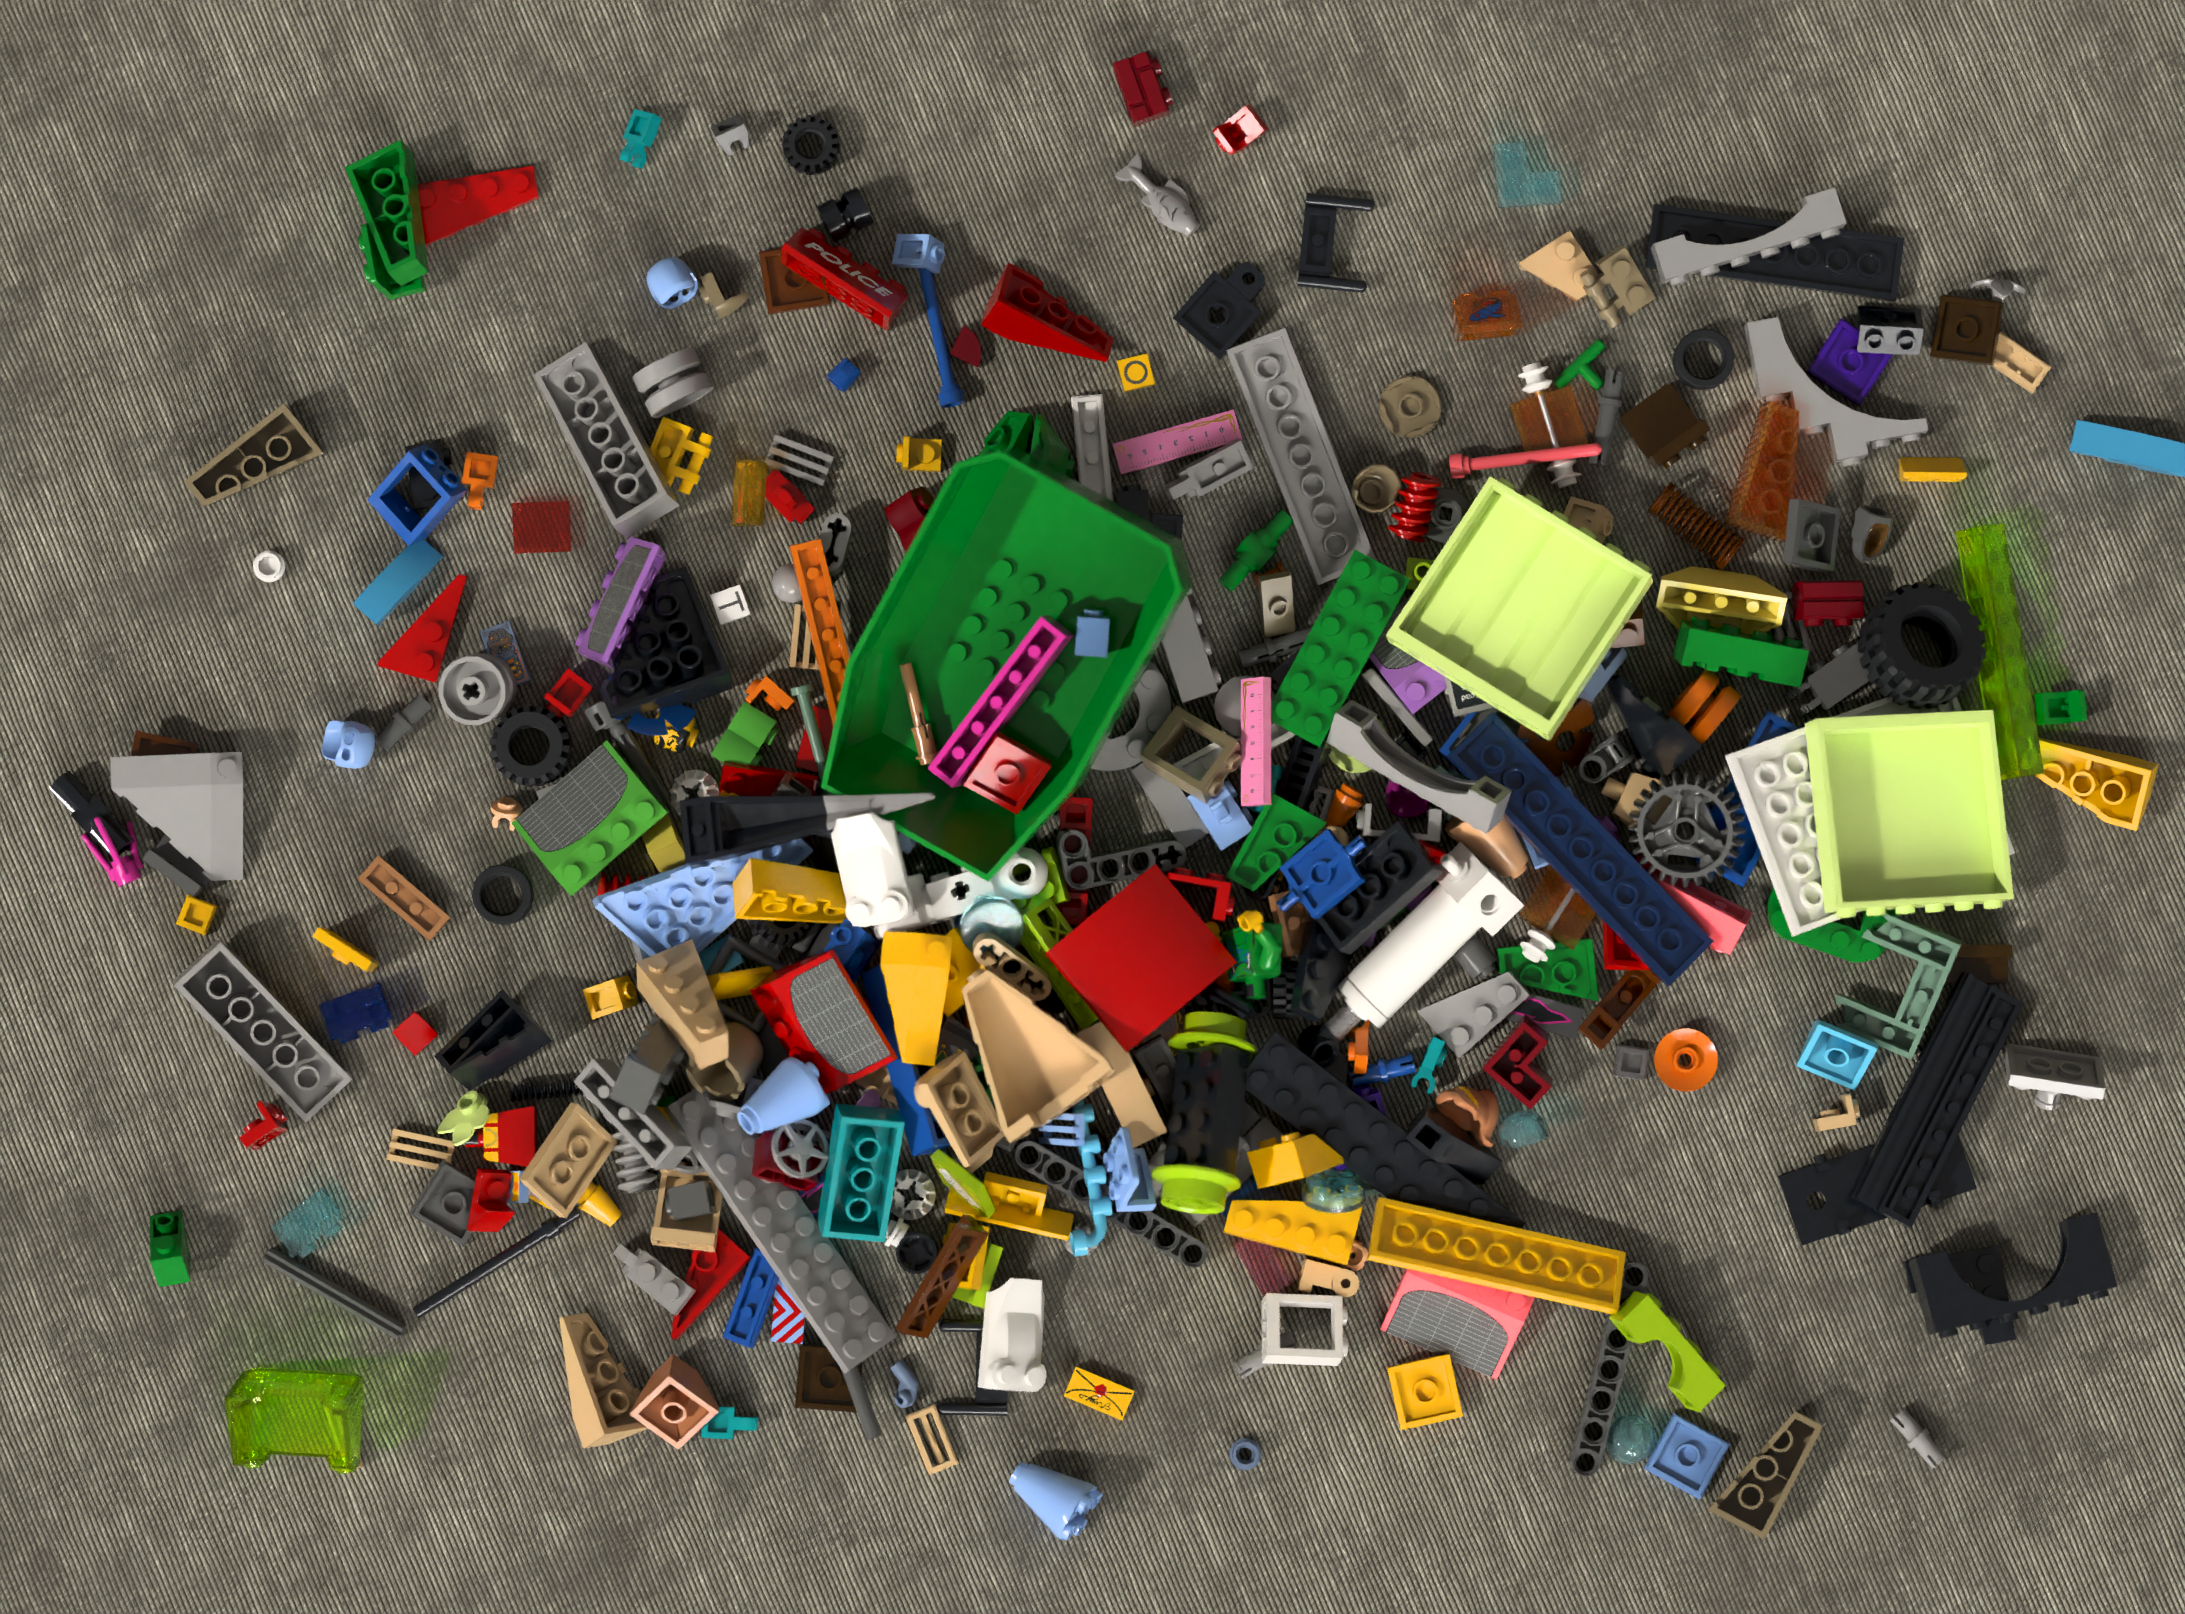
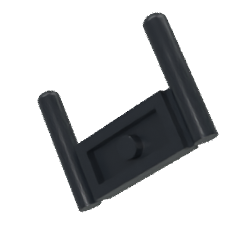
(1319, 240)
(988, 1401)

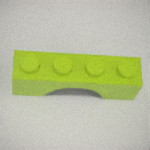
(1691, 1377)

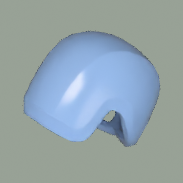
(669, 279)
(348, 744)

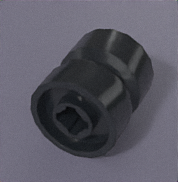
(845, 214)
(916, 1252)

